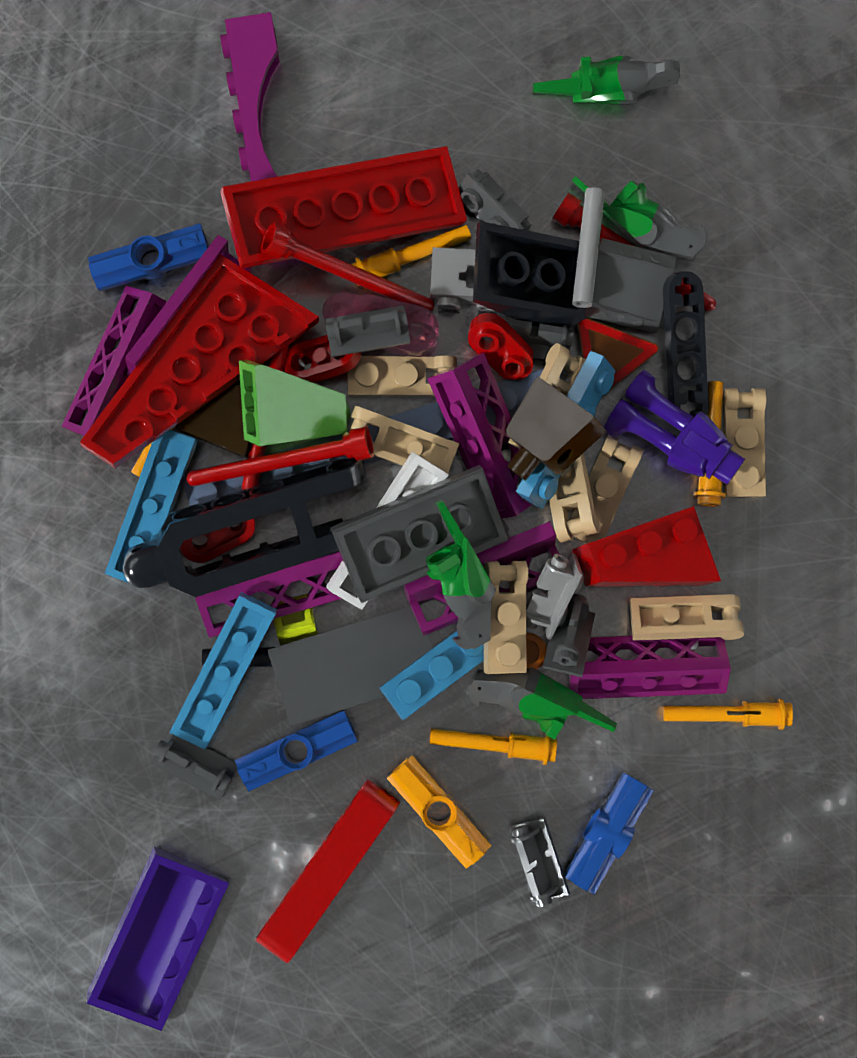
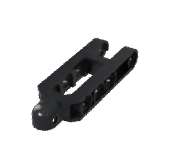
(161, 560)

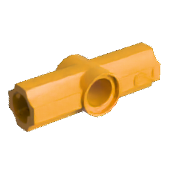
(456, 830)

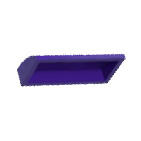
(156, 939)

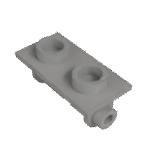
(562, 580)

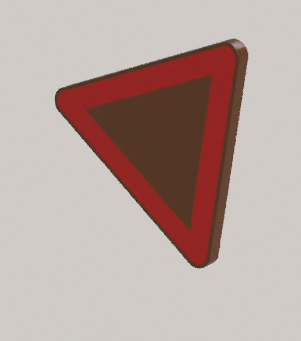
(620, 348)

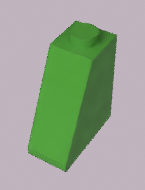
(287, 408)

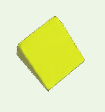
(295, 625)

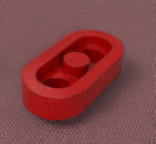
(503, 349)
(319, 354)
(218, 542)

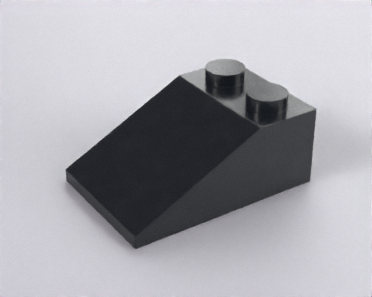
(526, 275)

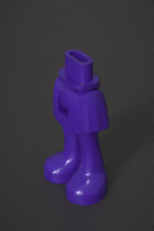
(698, 447)

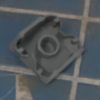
(630, 285)

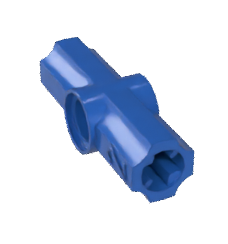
(125, 264)
(273, 761)
(608, 833)

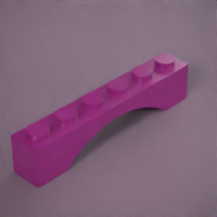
(254, 60)

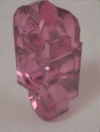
(351, 303)

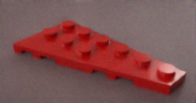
(197, 358)

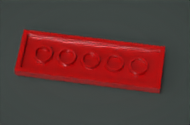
(346, 204)

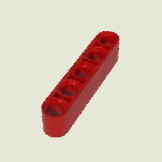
(327, 871)

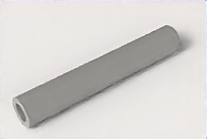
(588, 247)

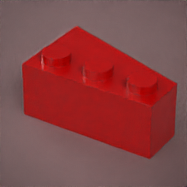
(651, 554)

